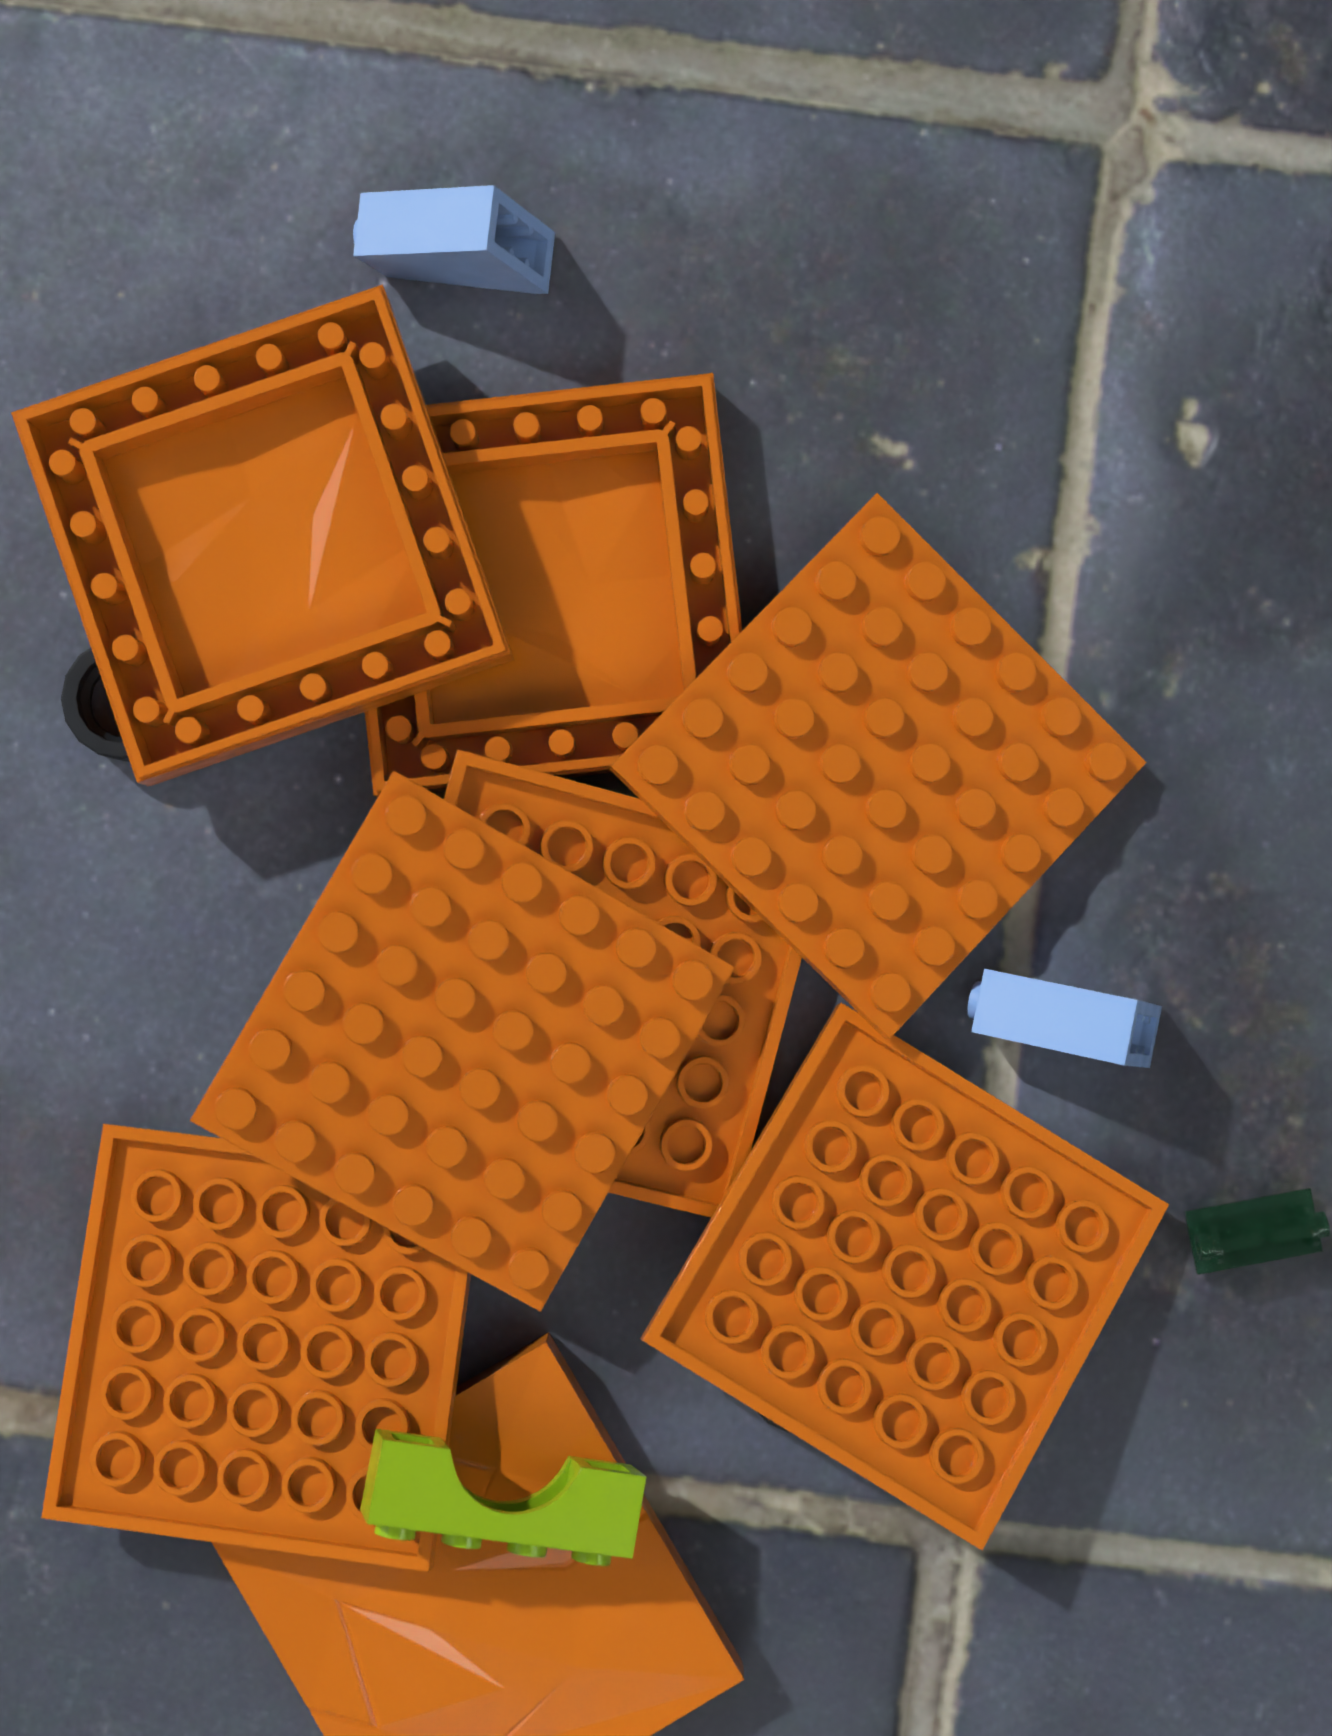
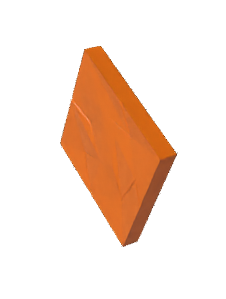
(262, 536)
(605, 567)
(490, 1633)

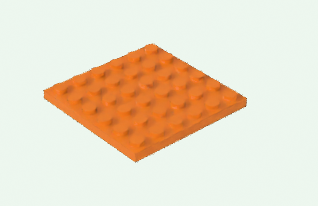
(879, 766)
(624, 849)
(463, 1042)
(907, 1275)
(244, 1354)

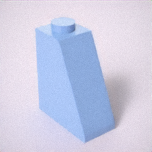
(454, 238)
(1064, 1018)

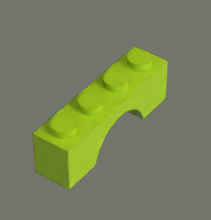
(583, 1509)

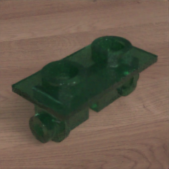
(1255, 1231)

